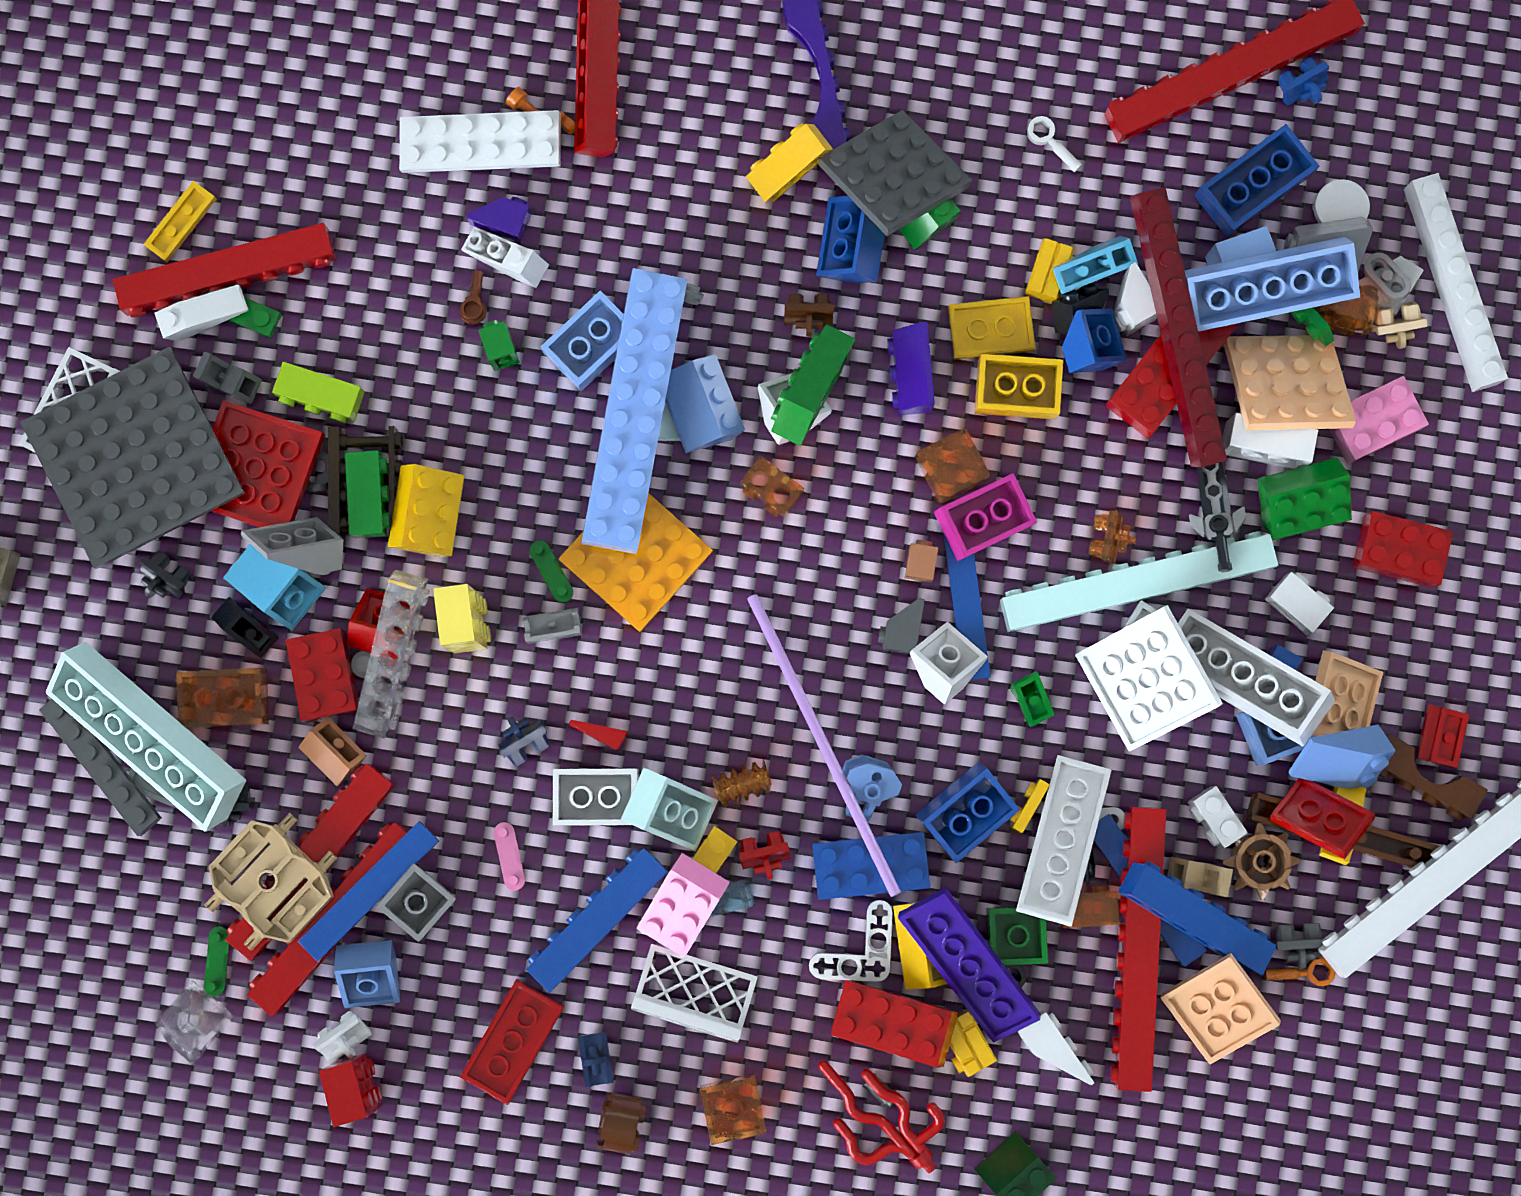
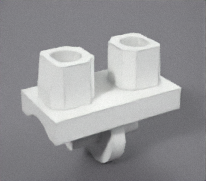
(343, 1038)

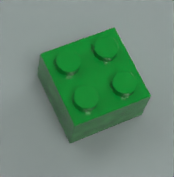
(1016, 936)

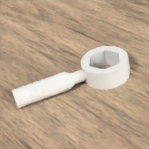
(1057, 147)

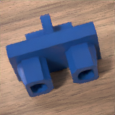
(1307, 85)

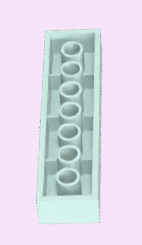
(145, 736)

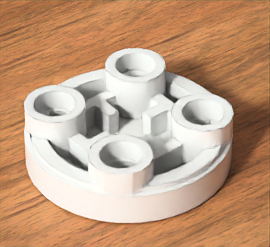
(1340, 201)

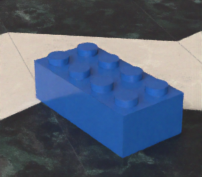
(1256, 180)
(848, 869)

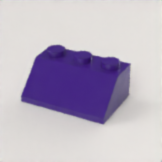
(911, 369)

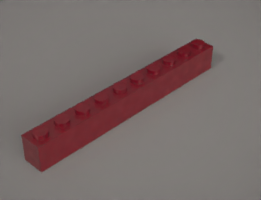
(1178, 327)

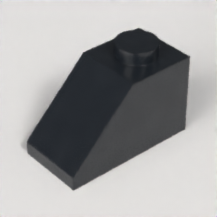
(244, 627)

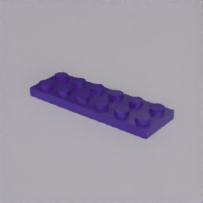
(969, 965)

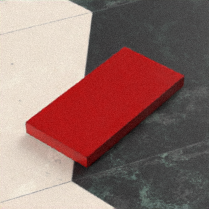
(512, 1041)

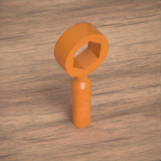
(1295, 973)

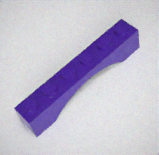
(804, 24)

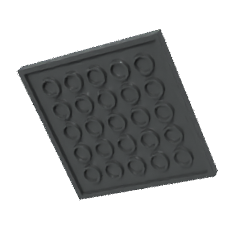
(132, 458)

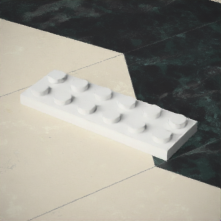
(480, 141)
(1064, 840)

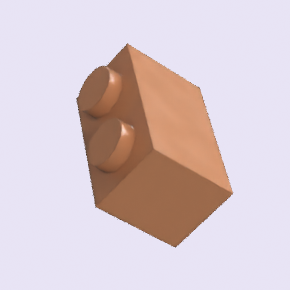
(332, 751)

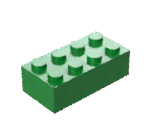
(811, 384)

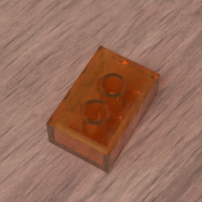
(223, 698)

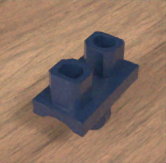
(532, 734)
(595, 1059)

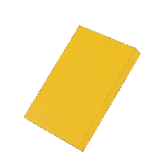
(991, 327)

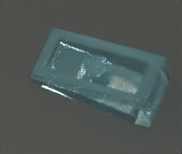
(736, 897)

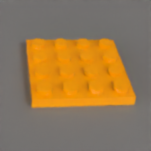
(643, 581)

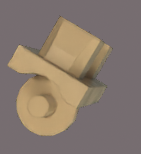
(1387, 324)

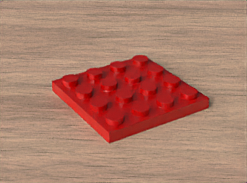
(270, 461)

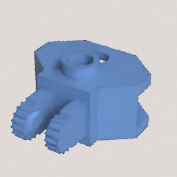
(870, 782)

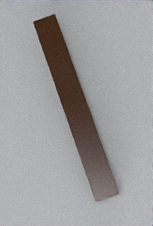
(1373, 843)

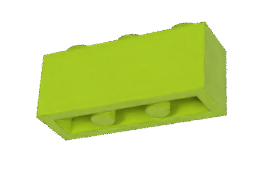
(318, 393)

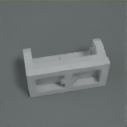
(552, 626)

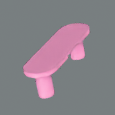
(509, 856)

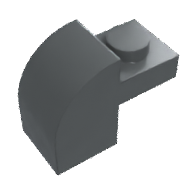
(227, 378)

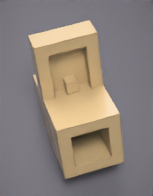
(1201, 876)

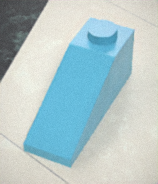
(1095, 264)

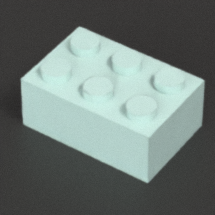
(669, 809)

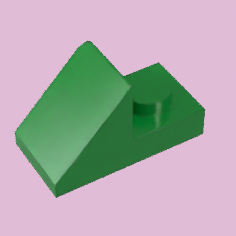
(1032, 699)

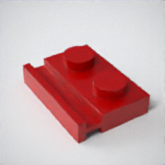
(1442, 736)

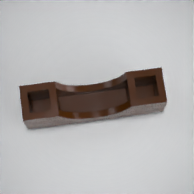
(1458, 795)

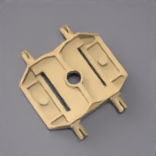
(289, 868)

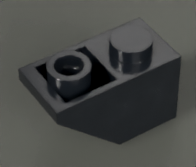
(1065, 307)

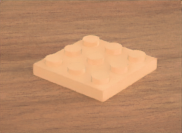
(1354, 691)
(1220, 1008)

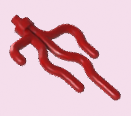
(905, 1142)

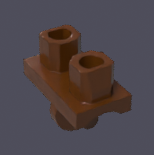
(808, 315)

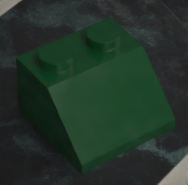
(1015, 1169)

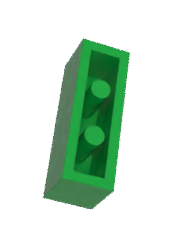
(367, 494)

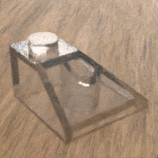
(193, 1022)

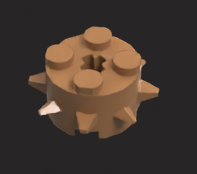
(1276, 856)

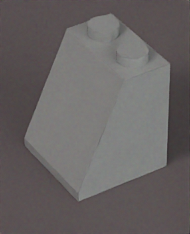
(1355, 229)

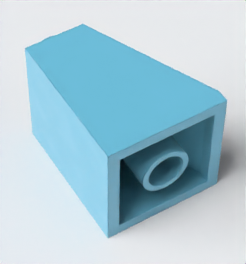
(274, 587)

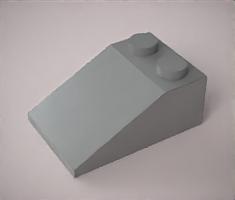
(299, 544)

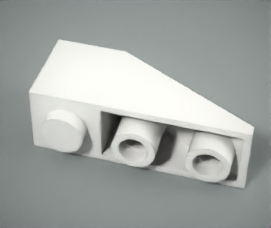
(506, 256)
(1048, 1044)

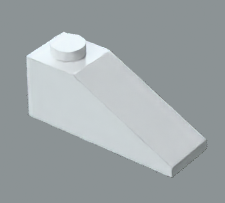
(200, 313)

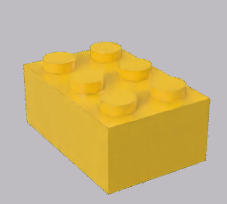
(1018, 386)
(426, 510)

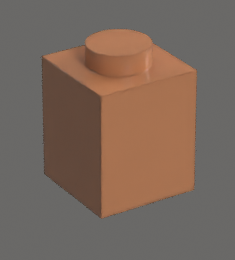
(921, 561)

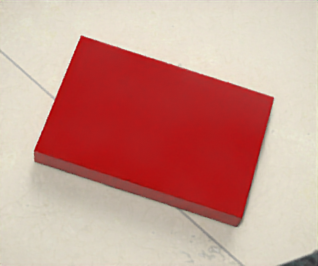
(1322, 817)

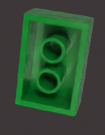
(1305, 498)

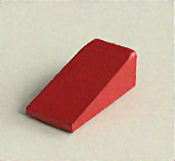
(609, 736)

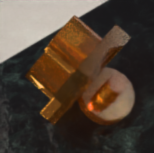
(1107, 549)

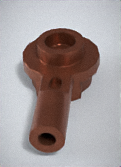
(473, 308)

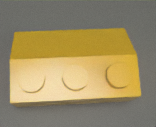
(916, 966)

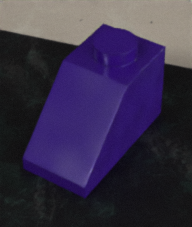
(503, 217)

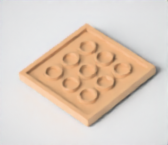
(1288, 383)

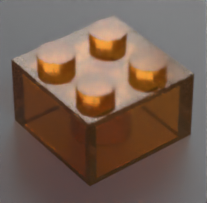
(952, 466)
(733, 1109)

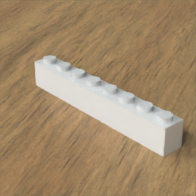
(1455, 282)

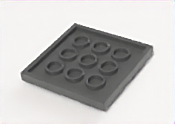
(894, 172)

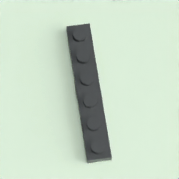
(103, 769)

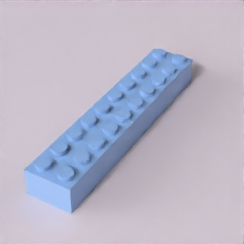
(634, 411)

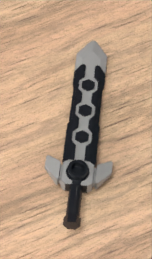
(1216, 512)

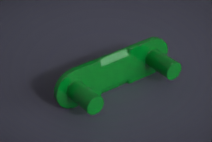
(551, 571)
(216, 962)

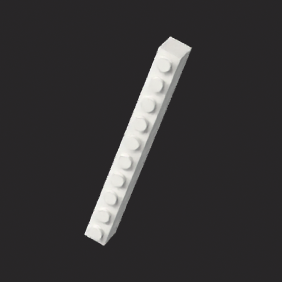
(1425, 886)

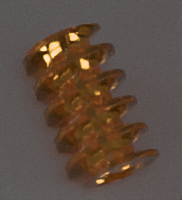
(742, 783)

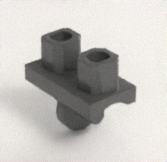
(1286, 941)

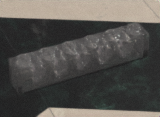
(369, 716)

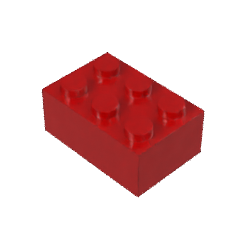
(1402, 549)
(323, 675)
(350, 1089)

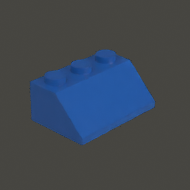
(849, 244)
(967, 812)

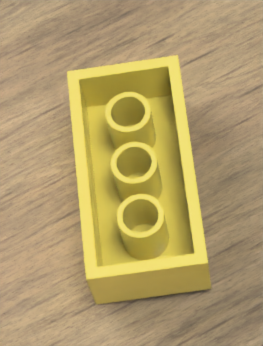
(461, 618)

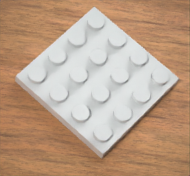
(1148, 678)

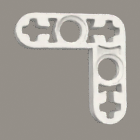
(871, 954)

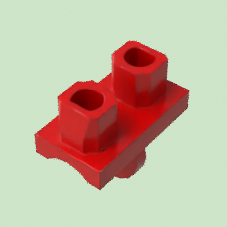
(765, 858)

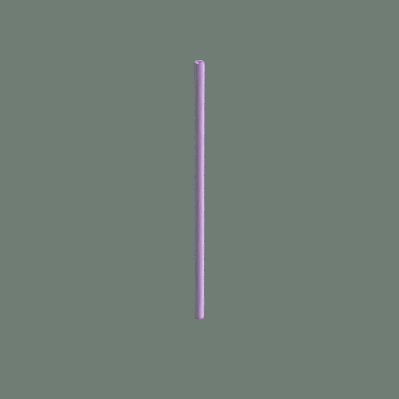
(824, 746)

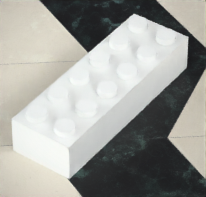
(1257, 680)

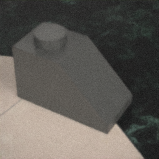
(902, 629)

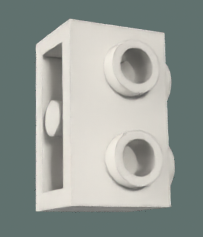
(1300, 602)
(1216, 817)

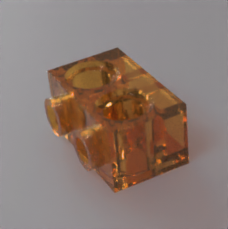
(776, 482)

